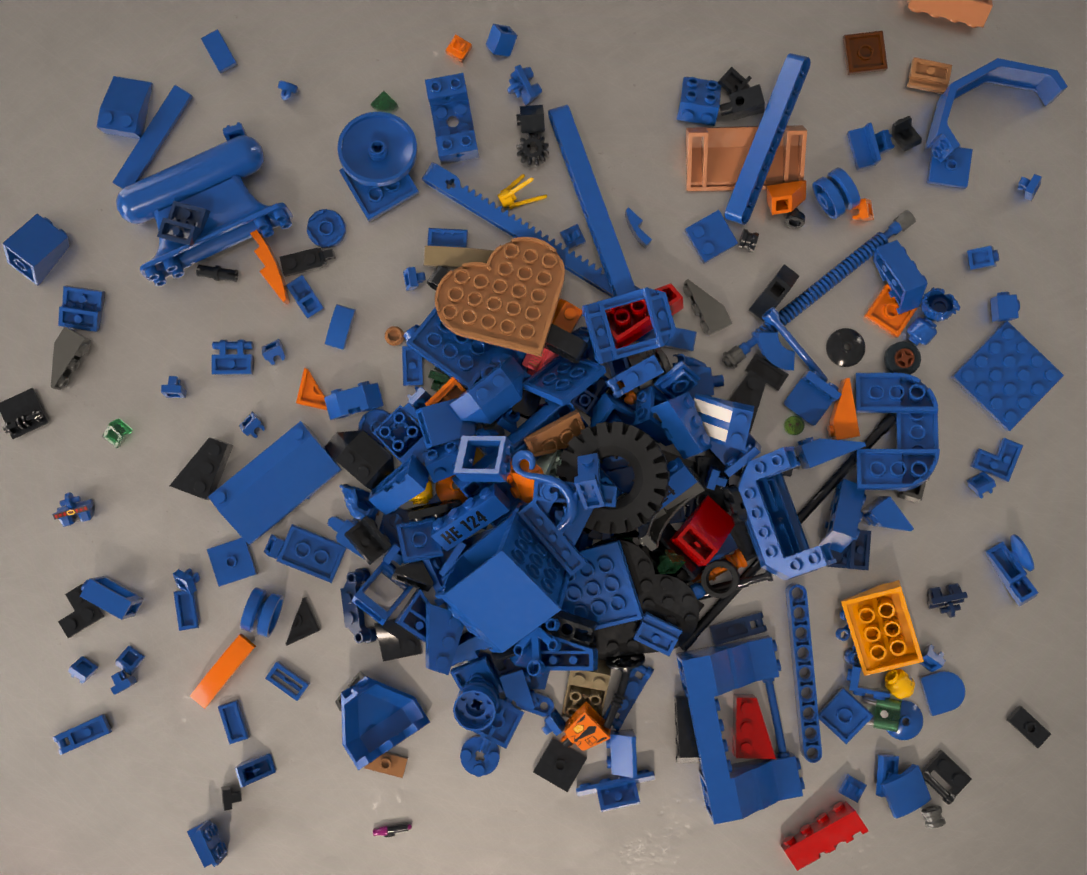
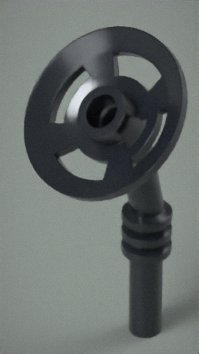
(626, 665)

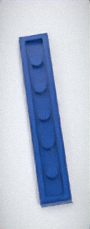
(153, 137)

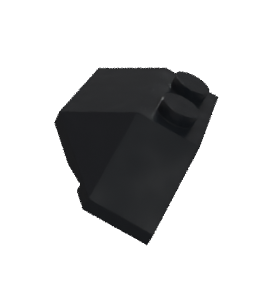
(361, 457)

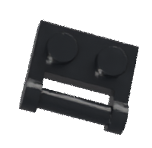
(949, 772)

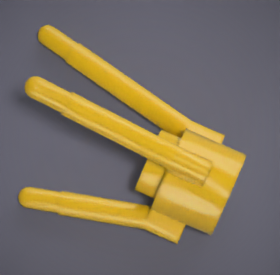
(508, 197)

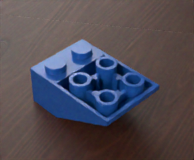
(402, 436)

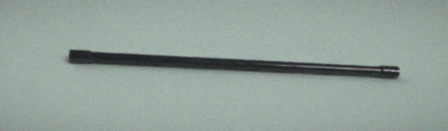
(881, 429)

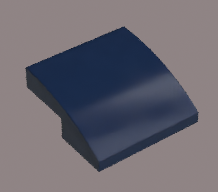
(183, 223)
(856, 554)

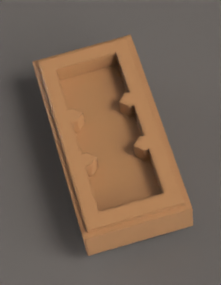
(389, 764)

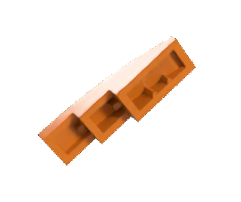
(272, 270)
(222, 670)

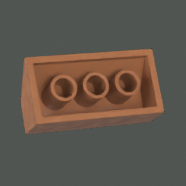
(971, 12)

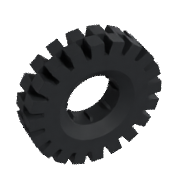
(648, 465)

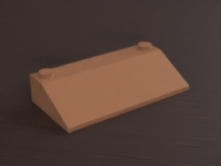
(719, 153)

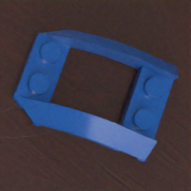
(600, 330)

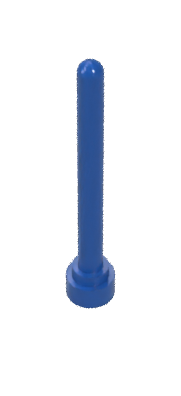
(771, 317)

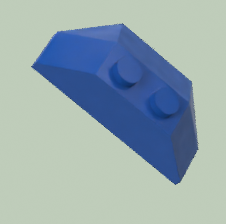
(491, 394)

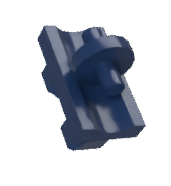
(954, 596)

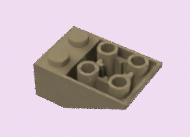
(588, 687)

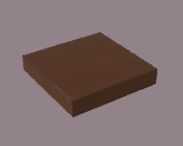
(865, 52)

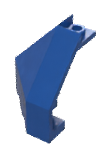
(377, 719)

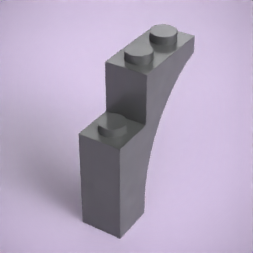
(651, 532)

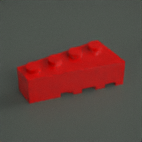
(823, 835)

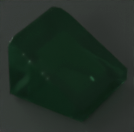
(117, 432)

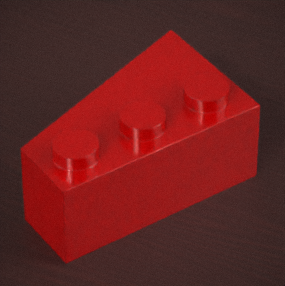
(749, 729)

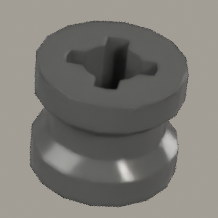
(933, 816)

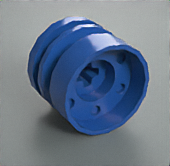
(471, 713)

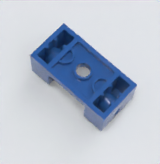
(450, 100)

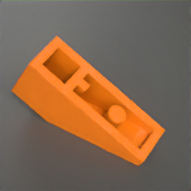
(843, 419)

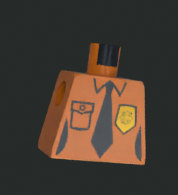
(585, 728)

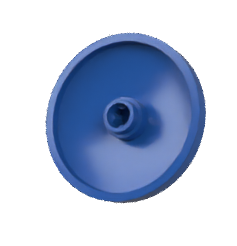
(377, 149)

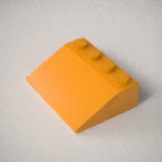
(882, 628)

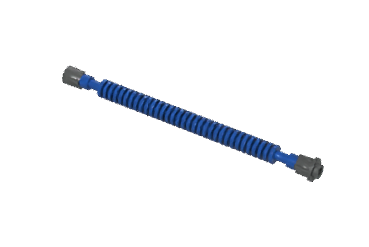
(823, 285)

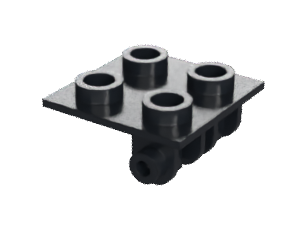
(22, 413)

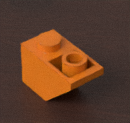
(785, 196)

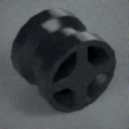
(748, 240)

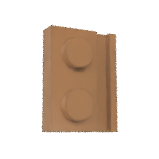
(929, 75)

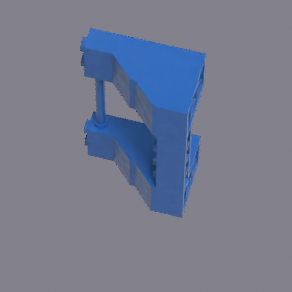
(746, 786)

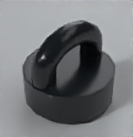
(795, 219)

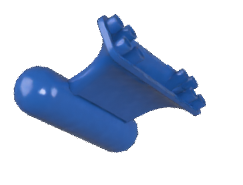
(208, 182)

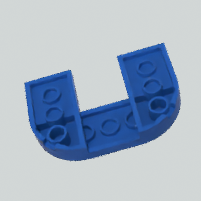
(915, 431)

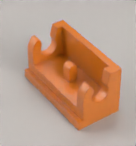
(449, 391)

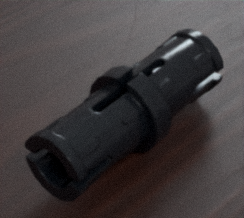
(217, 273)

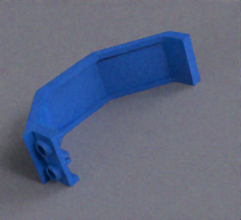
(1042, 80)

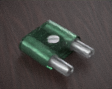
(886, 713)

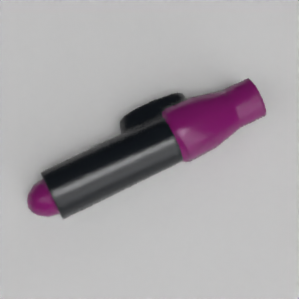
(389, 831)

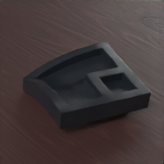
(396, 641)

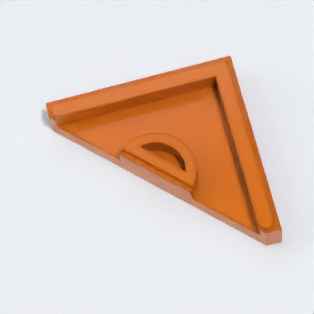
(310, 392)

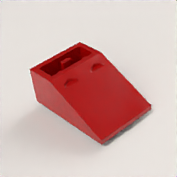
(703, 532)

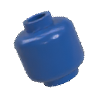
(922, 331)

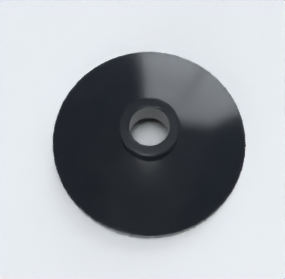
(837, 352)

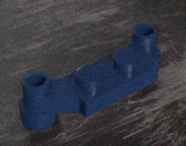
(352, 613)

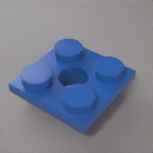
(677, 380)

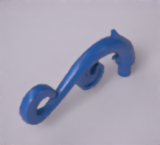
(545, 491)

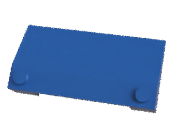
(275, 483)

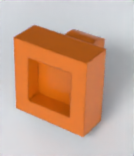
(458, 48)
(865, 210)

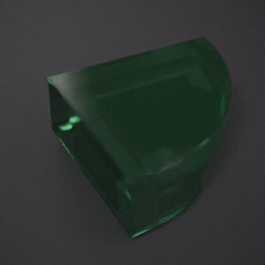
(384, 102)

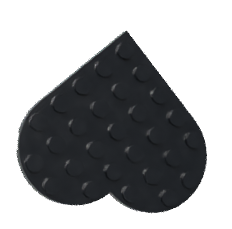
(659, 595)

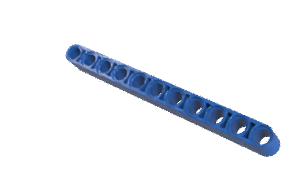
(591, 201)

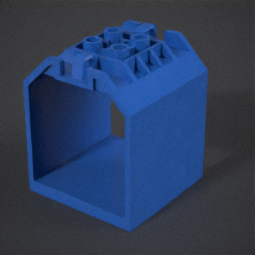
(505, 585)

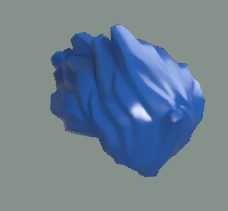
(358, 502)

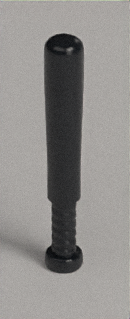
(744, 582)

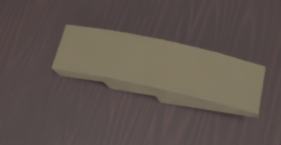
(453, 256)

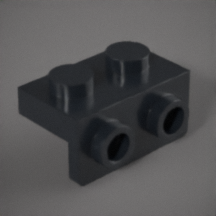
(368, 540)

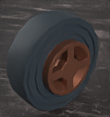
(909, 356)

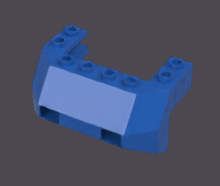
(773, 518)

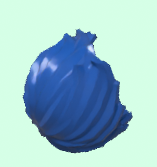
(939, 306)

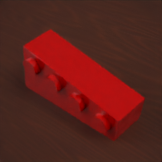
(633, 319)

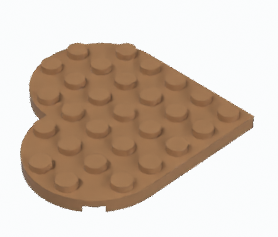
(507, 298)

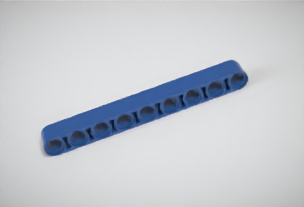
(767, 138)
(798, 663)

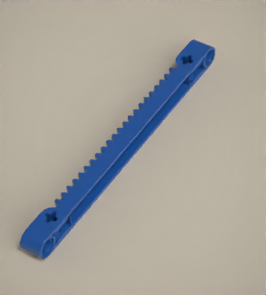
(439, 178)

